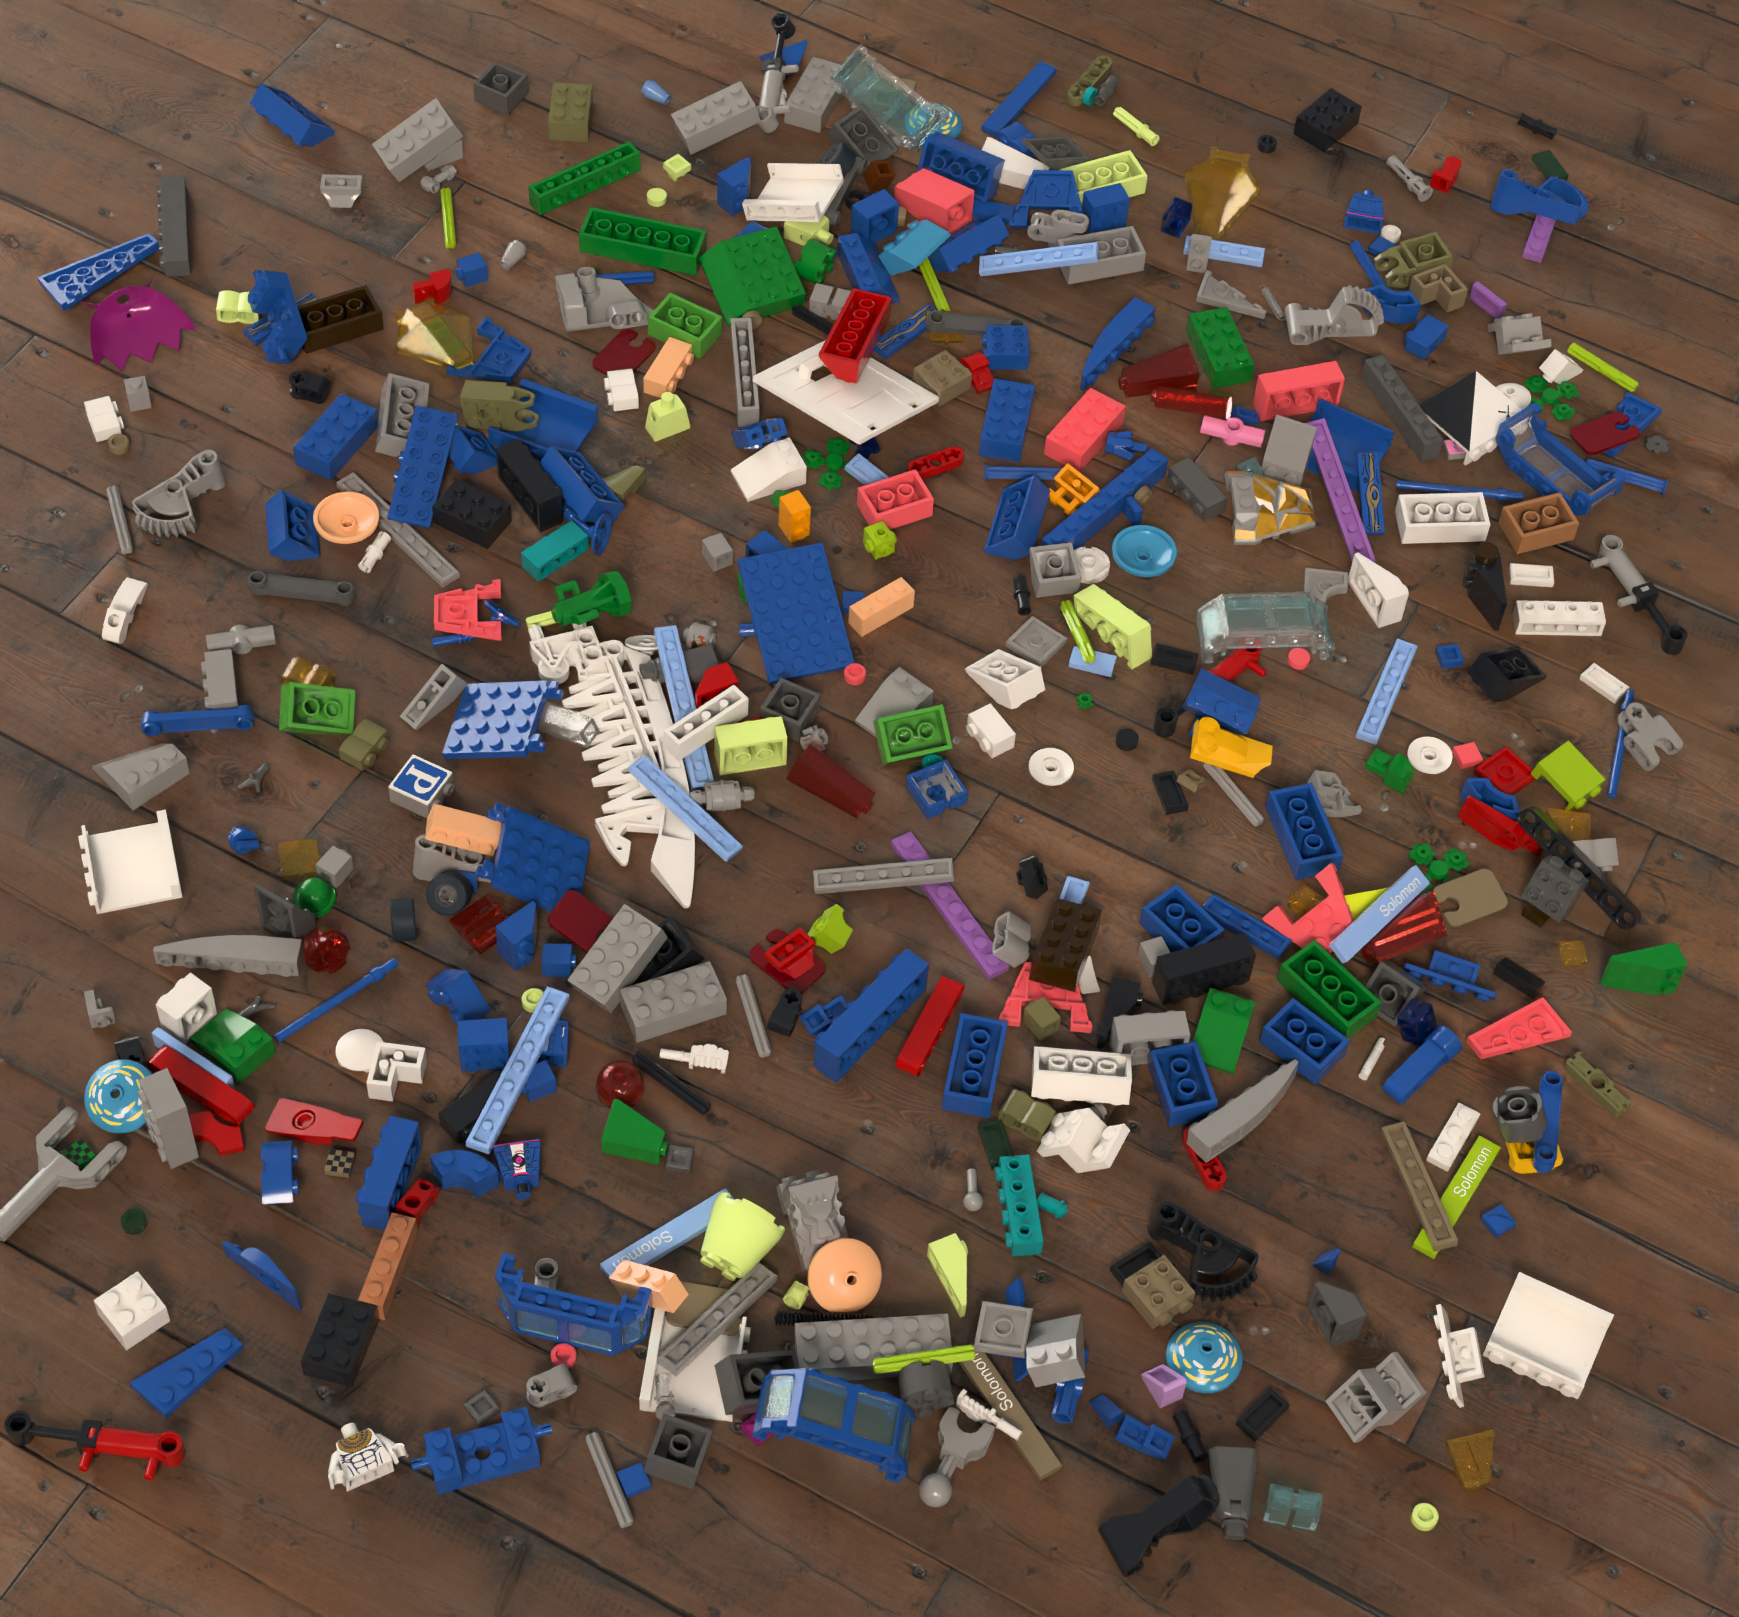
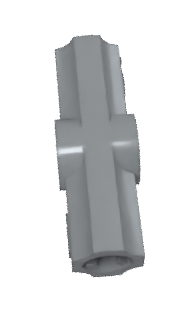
(241, 639)

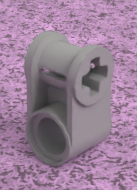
(551, 1386)

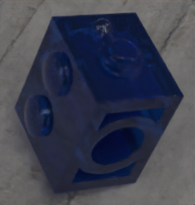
(1176, 217)
(1416, 1021)

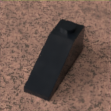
(1122, 1000)
(463, 1113)

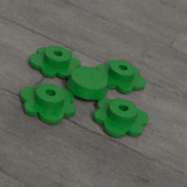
(1551, 396)
(833, 461)
(1438, 869)

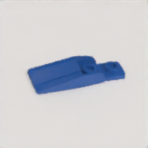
(264, 1270)

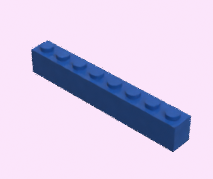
(1108, 502)

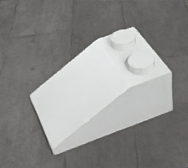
(770, 469)
(1378, 591)
(1007, 678)

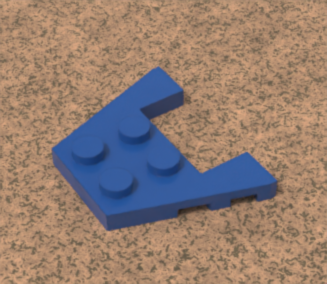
(1047, 191)
(499, 361)

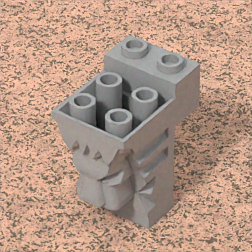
(812, 1212)

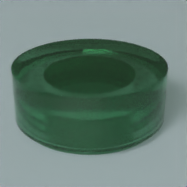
(134, 1221)

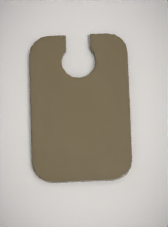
(1476, 895)
(696, 1303)

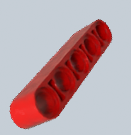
(930, 1026)
(202, 1086)

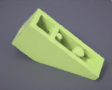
(950, 1263)

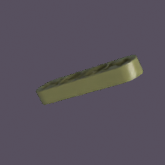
(1086, 79)

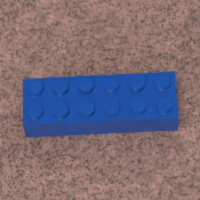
(870, 1015)

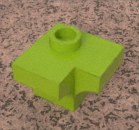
(831, 930)

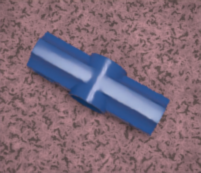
(1067, 1398)

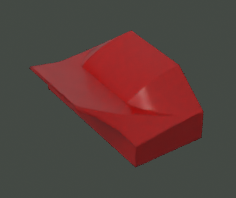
(792, 954)

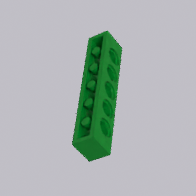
(584, 178)

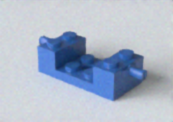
(275, 298)
(510, 1447)

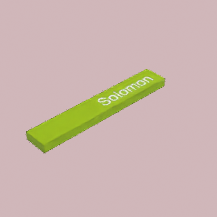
(1462, 1187)

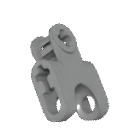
(1057, 226)
(1645, 733)

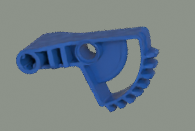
(1552, 199)

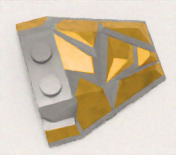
(1267, 507)

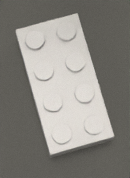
(1442, 518)
(1081, 1075)

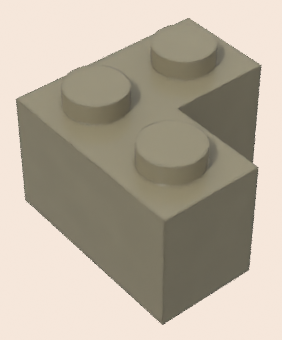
(1439, 285)

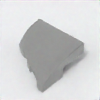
(1333, 795)

